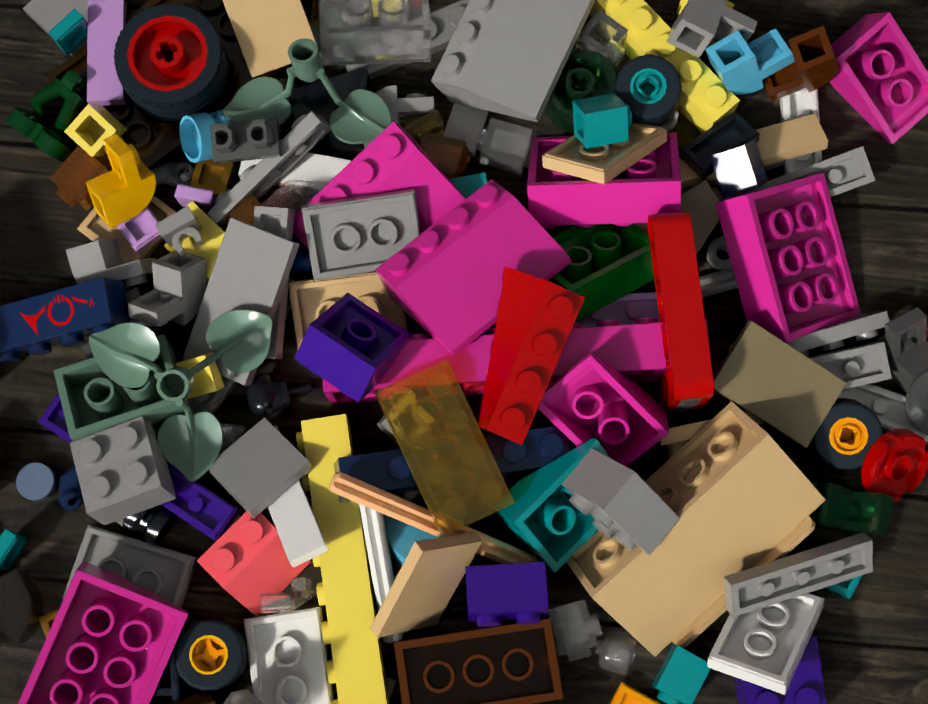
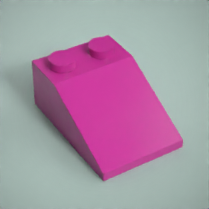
(881, 75)
(606, 406)

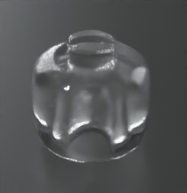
(617, 653)

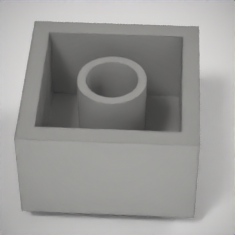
(122, 471)
(619, 502)

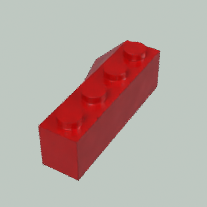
(525, 349)

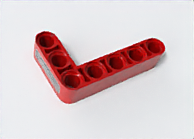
(688, 372)

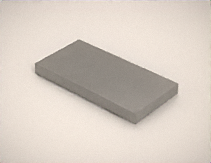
(246, 275)

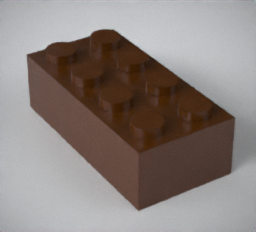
(481, 666)

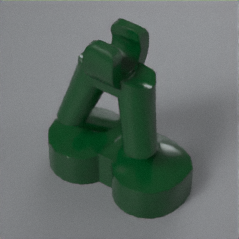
(34, 124)

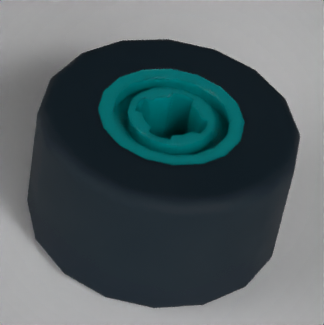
(649, 104)

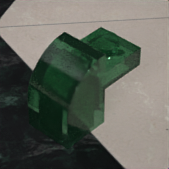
(852, 511)

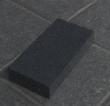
(721, 137)

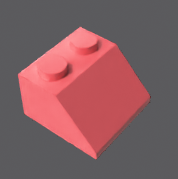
(250, 561)

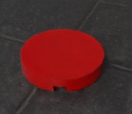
(895, 464)

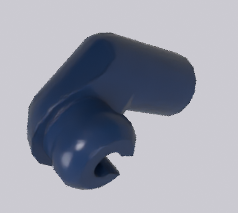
(70, 491)

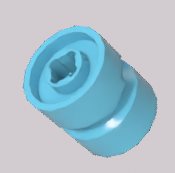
(196, 134)

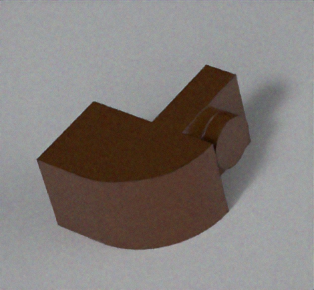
(813, 65)

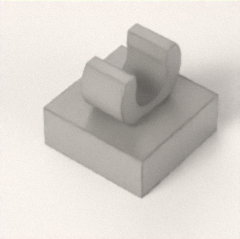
(179, 227)

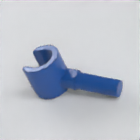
(302, 260)

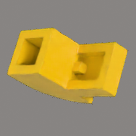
(124, 189)

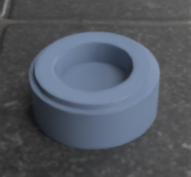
(36, 482)

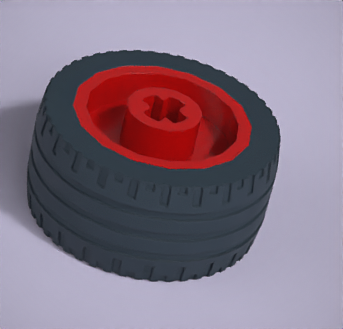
(172, 62)

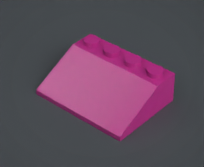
(389, 165)
(629, 198)
(789, 258)
(455, 267)
(105, 643)

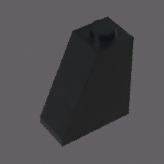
(317, 99)

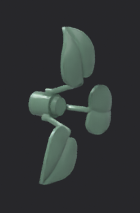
(354, 122)
(128, 355)

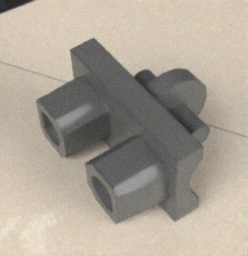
(245, 140)

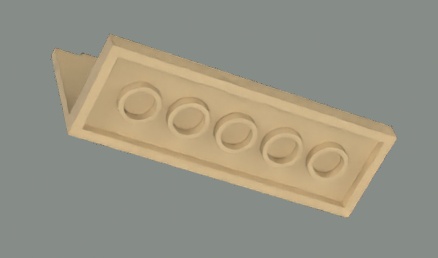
(736, 509)

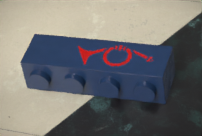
(61, 318)

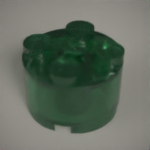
(583, 72)

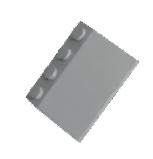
(510, 54)

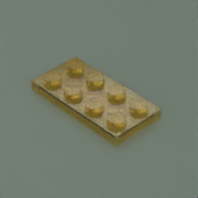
(444, 448)

